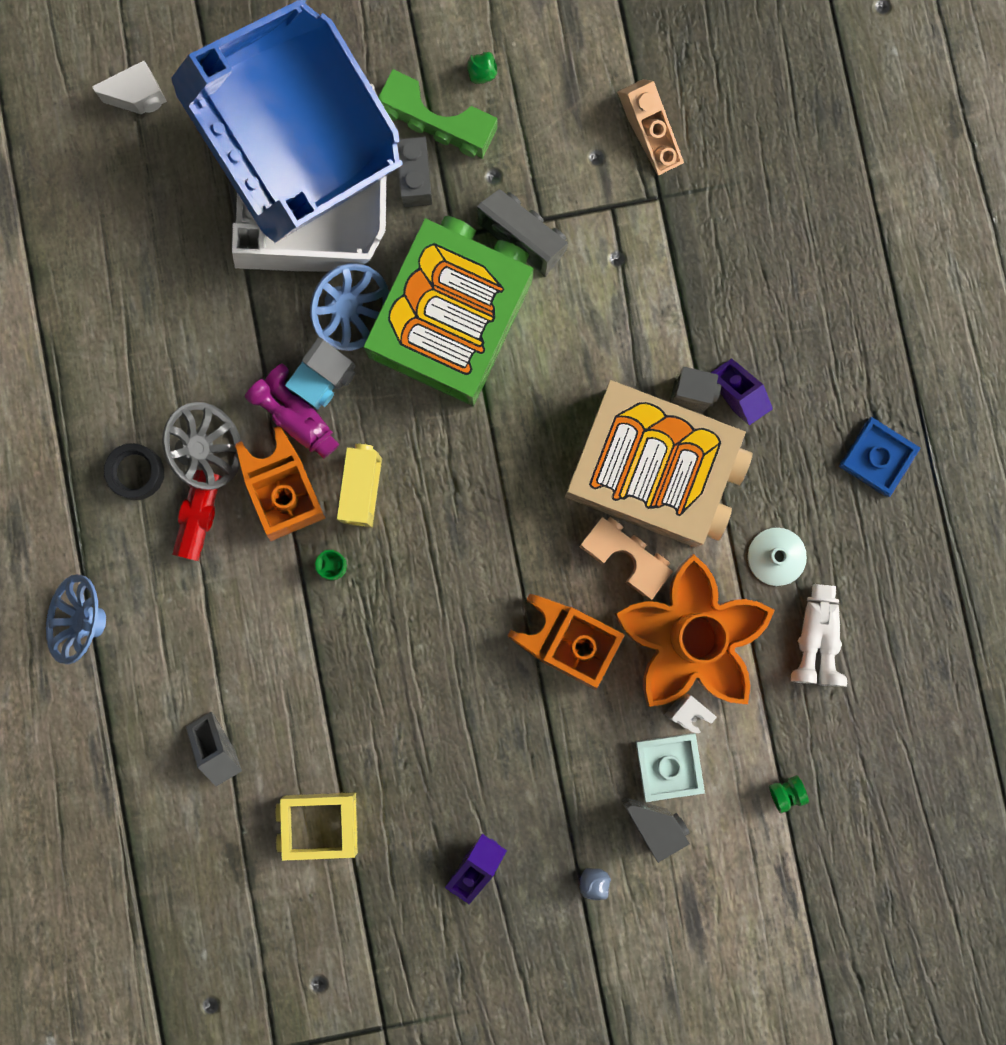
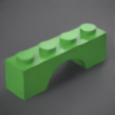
(469, 131)

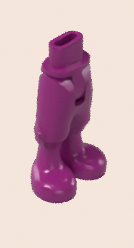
(295, 416)

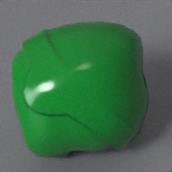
(482, 68)

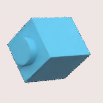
(310, 387)

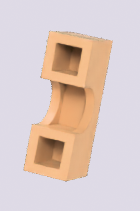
(648, 570)

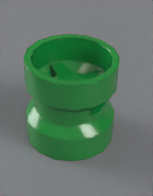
(331, 565)
(788, 794)

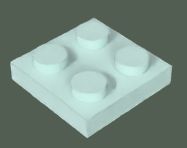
(670, 767)

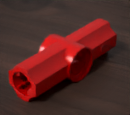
(195, 519)

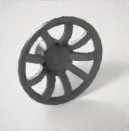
(197, 447)

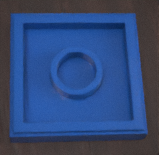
(879, 457)

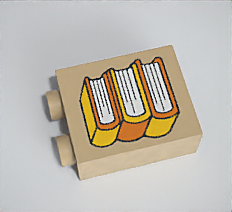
(659, 466)

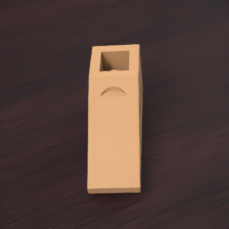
(651, 125)

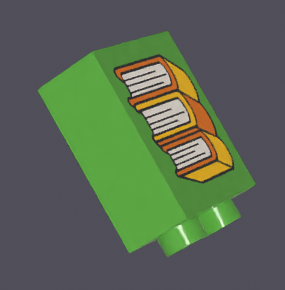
(450, 309)

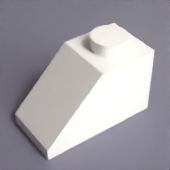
(132, 90)

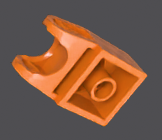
(279, 476)
(562, 632)

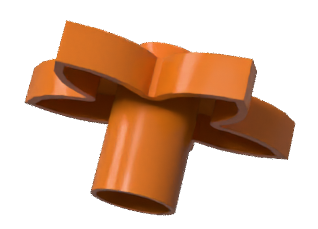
(695, 637)

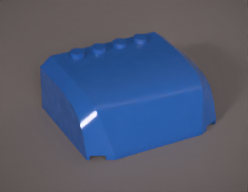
(288, 117)

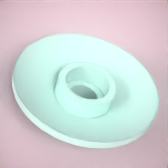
(762, 559)

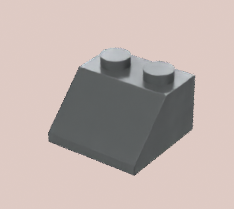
(658, 827)

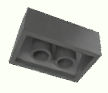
(510, 222)

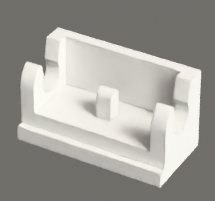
(686, 709)

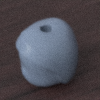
(594, 884)

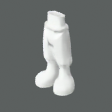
(820, 632)

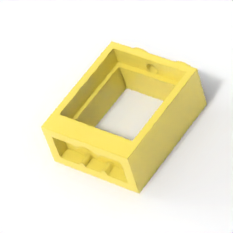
(359, 486)
(348, 822)

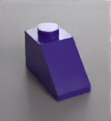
(742, 392)
(476, 869)

